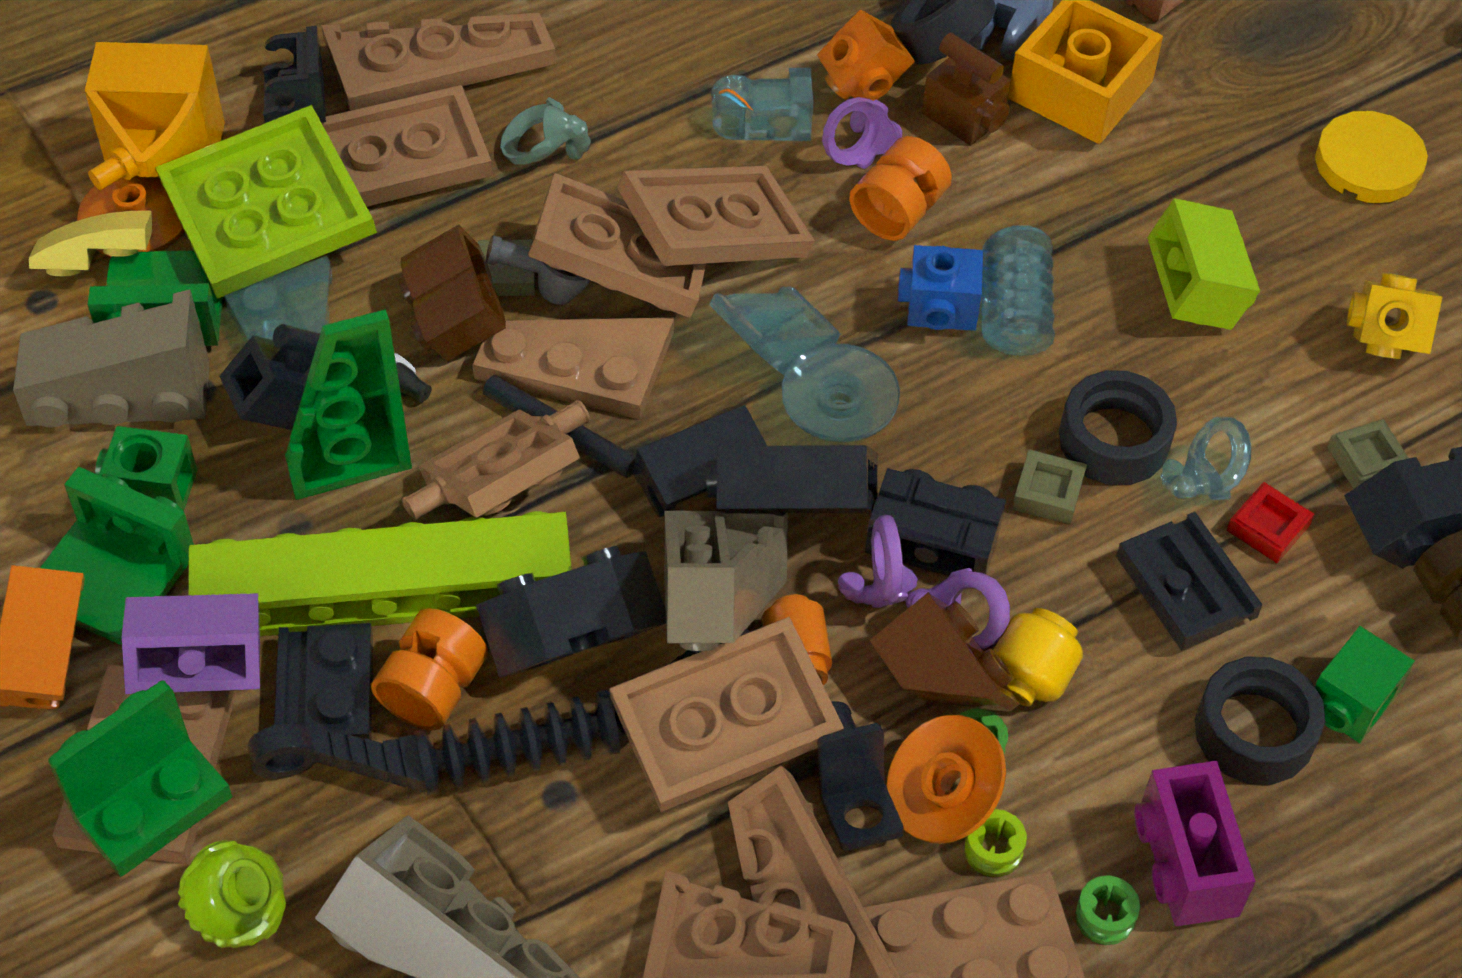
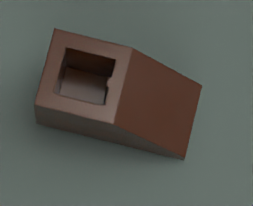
(939, 659)

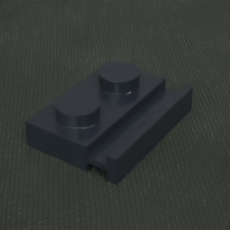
(1188, 581)
(326, 678)

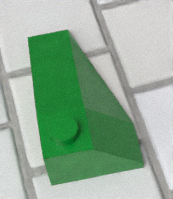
(350, 410)

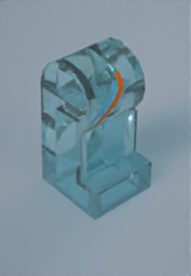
(764, 107)

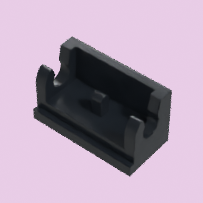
(298, 82)
(677, 464)

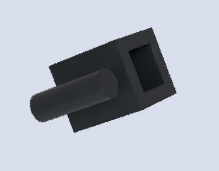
(271, 376)

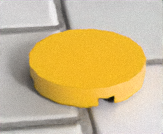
(1371, 156)

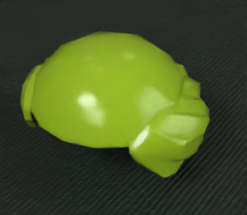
(233, 894)

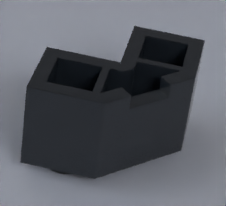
(1409, 507)
(571, 611)

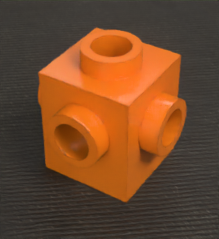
(864, 58)

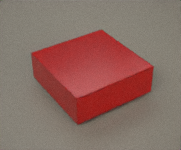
(1270, 522)

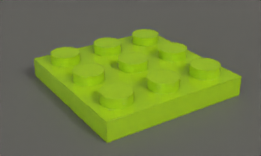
(265, 201)

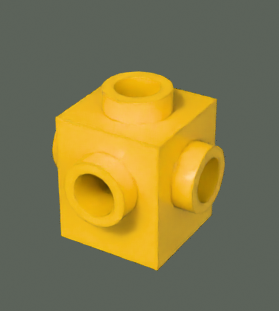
(1412, 327)

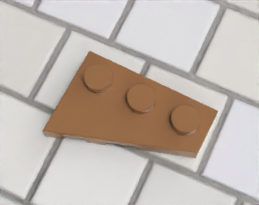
(585, 360)
(726, 936)

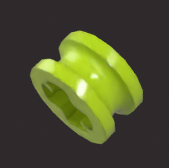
(992, 863)

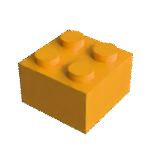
(1084, 67)

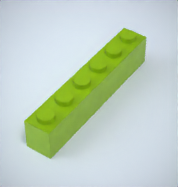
(381, 572)

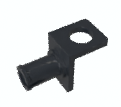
(854, 777)

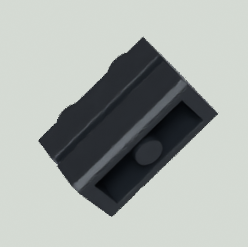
(939, 523)

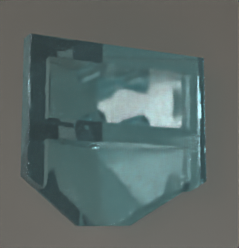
(776, 324)

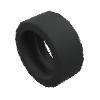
(926, 22)
(1128, 393)
(1273, 681)

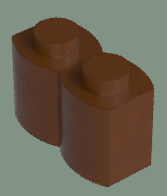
(451, 294)

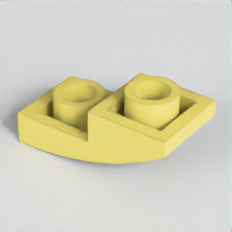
(74, 245)

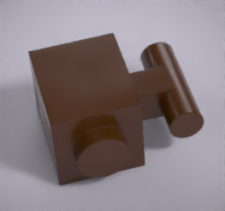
(966, 91)

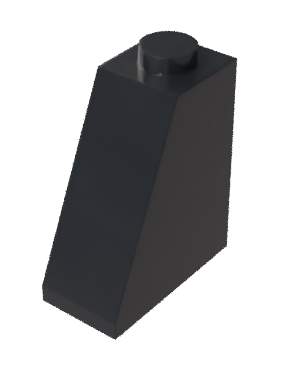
(795, 478)

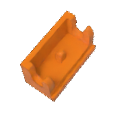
(37, 635)

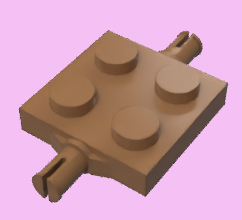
(499, 462)

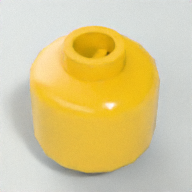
(1040, 654)

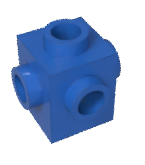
(942, 287)

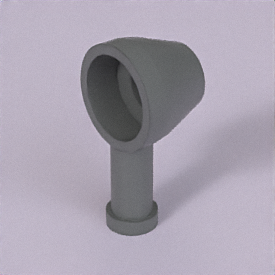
(553, 284)

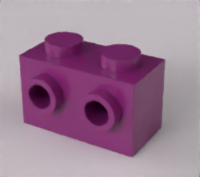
(1194, 843)

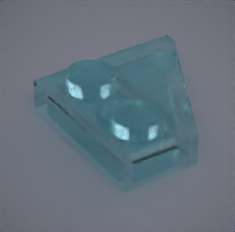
(288, 298)

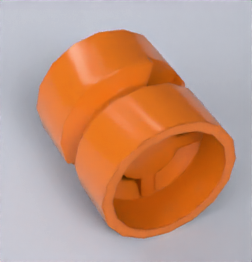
(900, 188)
(427, 672)

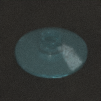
(845, 376)

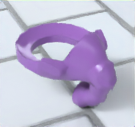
(871, 120)
(891, 577)
(958, 581)

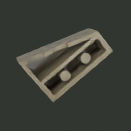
(116, 369)
(720, 572)

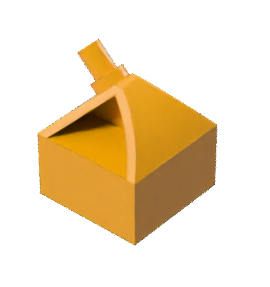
(150, 106)

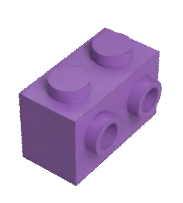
(192, 642)

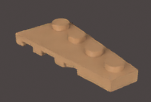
(408, 62)
(794, 865)

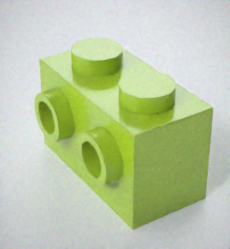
(1203, 264)

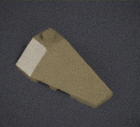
(418, 913)

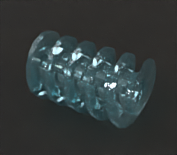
(1018, 291)

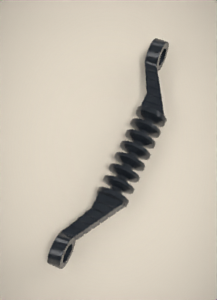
(416, 763)

